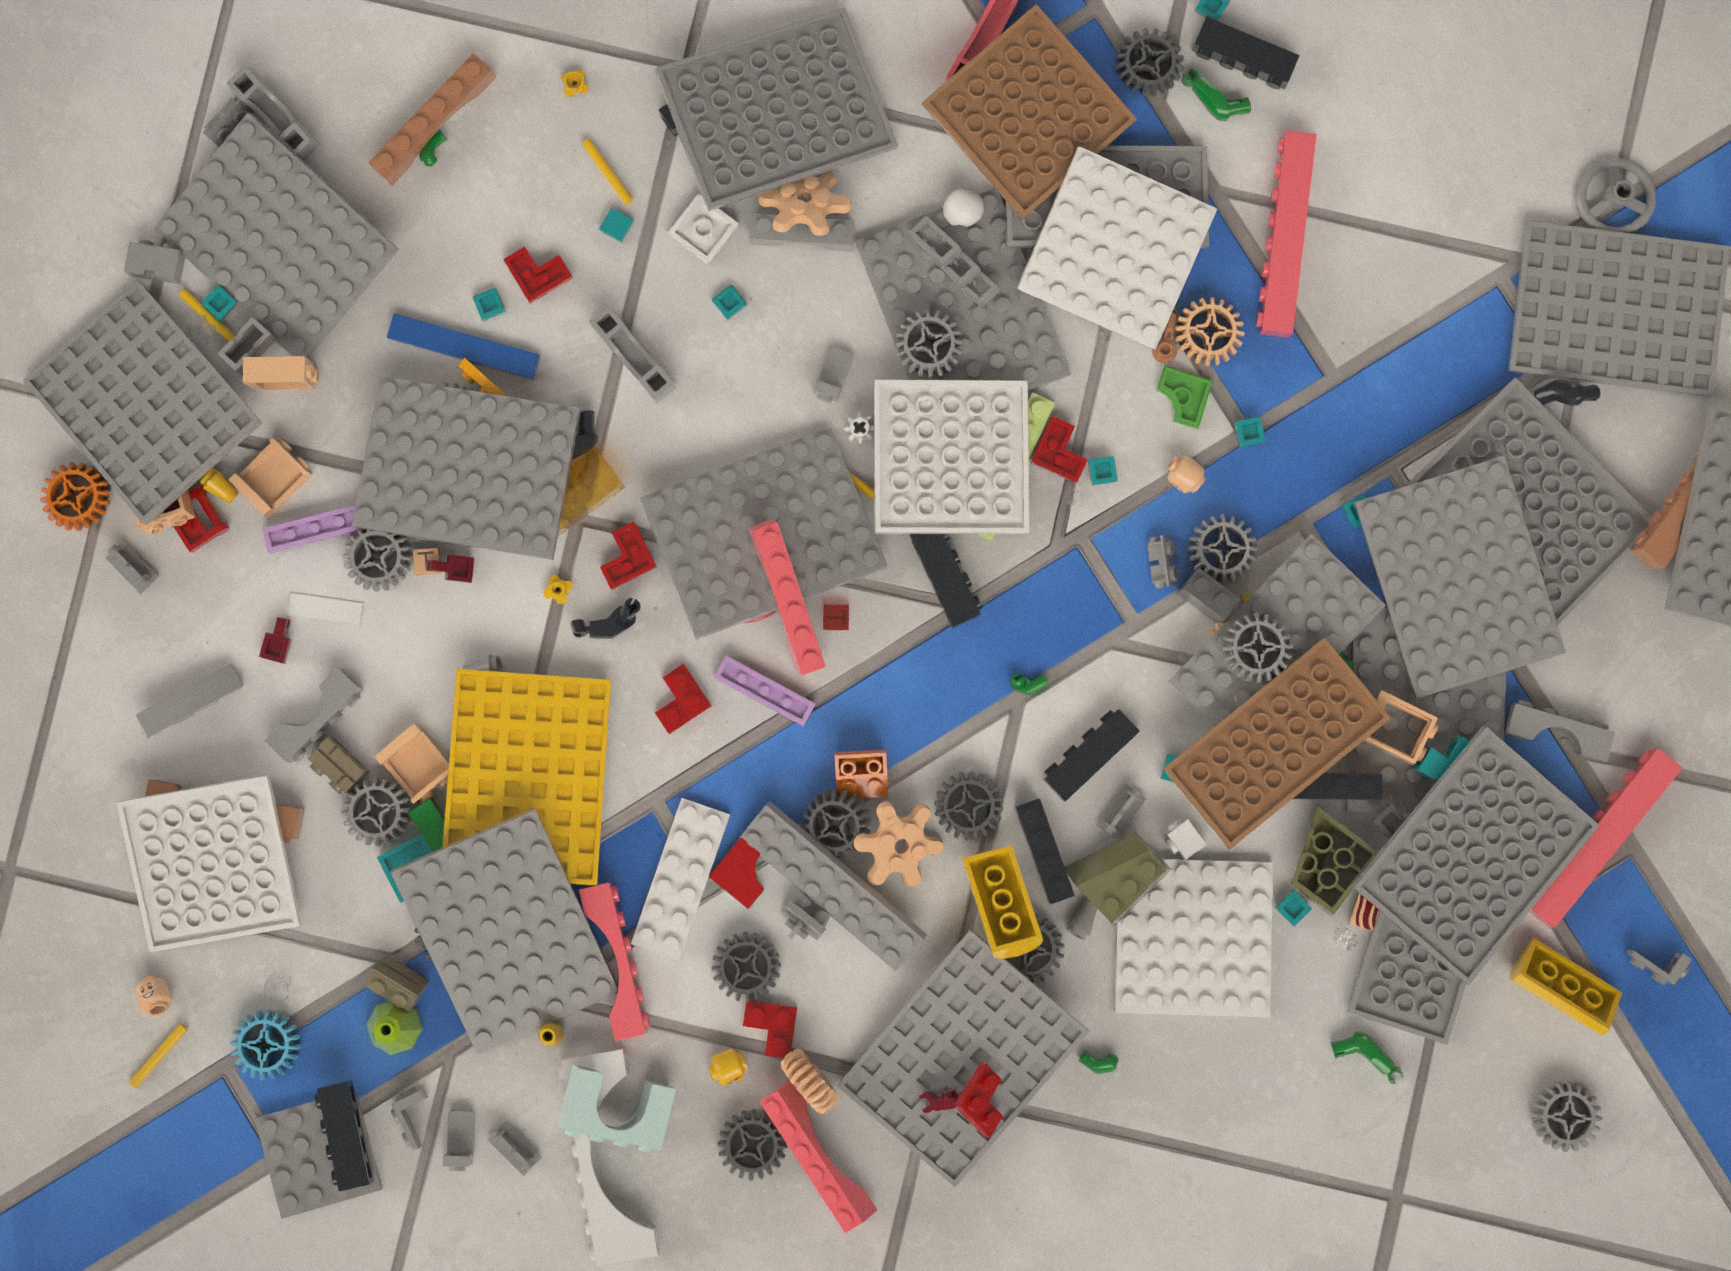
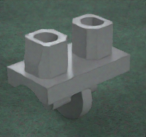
(803, 923)

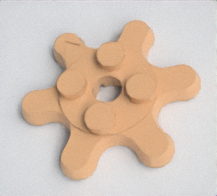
(811, 213)
(883, 843)

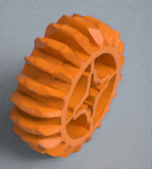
(65, 500)

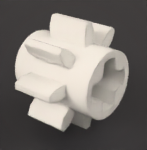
(859, 421)

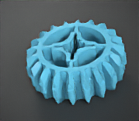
(264, 1054)

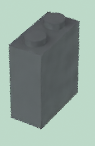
(1208, 596)

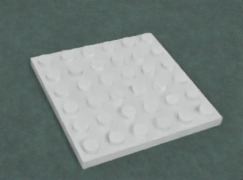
(1116, 248)
(951, 457)
(209, 863)
(1199, 942)

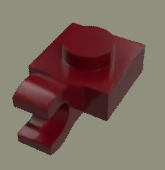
(455, 568)
(276, 645)
(943, 1102)

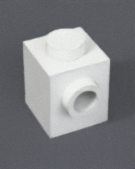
(1183, 838)

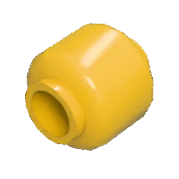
(727, 1067)

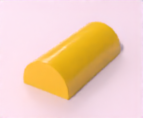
(1003, 902)
(1566, 986)

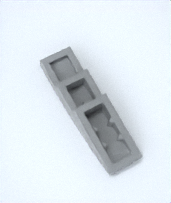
(953, 261)
(189, 700)

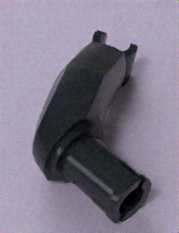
(1567, 393)
(587, 437)
(618, 622)

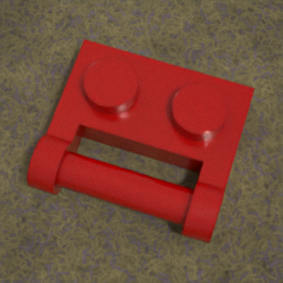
(194, 532)

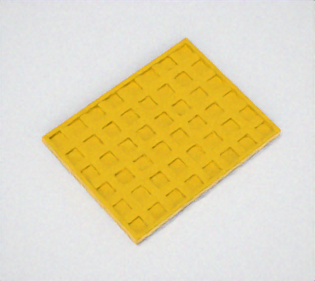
(528, 747)

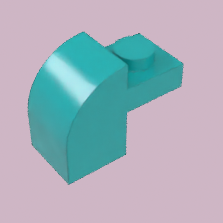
(1435, 763)

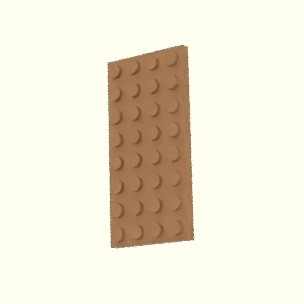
(1276, 743)

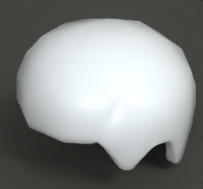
(963, 207)

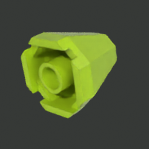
(404, 1028)

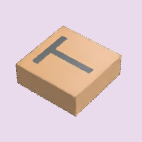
(421, 557)

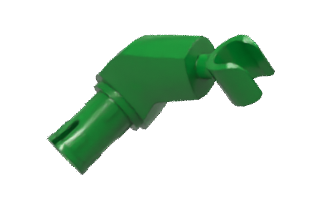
(1213, 98)
(1370, 1050)

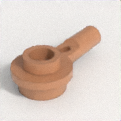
(1167, 349)

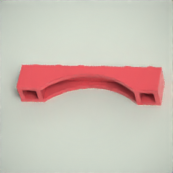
(986, 31)
(788, 596)
(627, 1014)
(842, 1196)

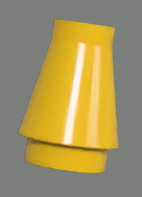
(218, 485)
(557, 1032)

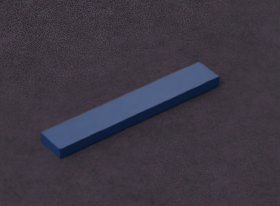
(463, 346)

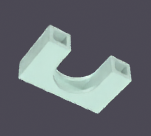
(643, 1129)

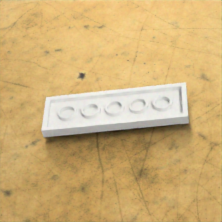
(680, 879)

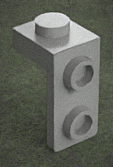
(833, 375)
(1676, 969)
(400, 1115)
(460, 1140)

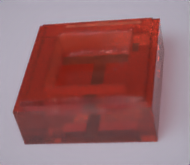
(836, 617)

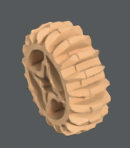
(1198, 331)
(809, 1081)

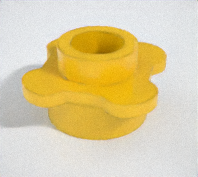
(569, 78)
(561, 596)

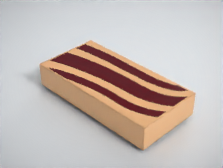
(1363, 913)

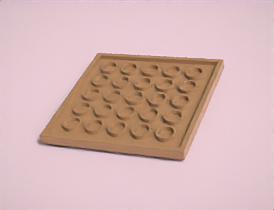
(1027, 110)

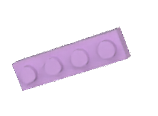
(309, 529)
(764, 690)

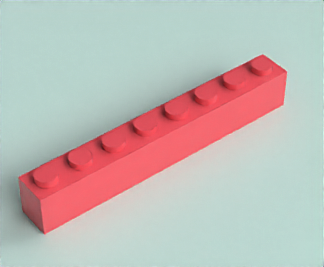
(1287, 234)
(1616, 822)

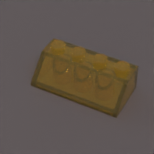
(588, 487)

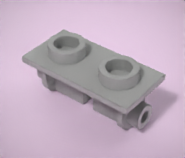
(220, 128)
(131, 566)
(1166, 571)
(1121, 811)
(514, 1148)

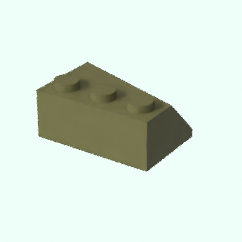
(1330, 862)
(1118, 875)

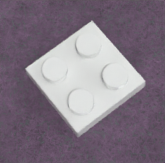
(703, 230)

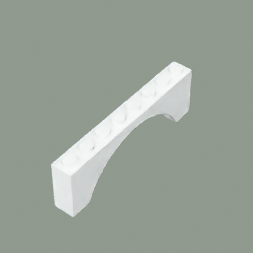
(614, 1232)

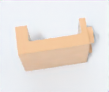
(272, 477)
(415, 764)

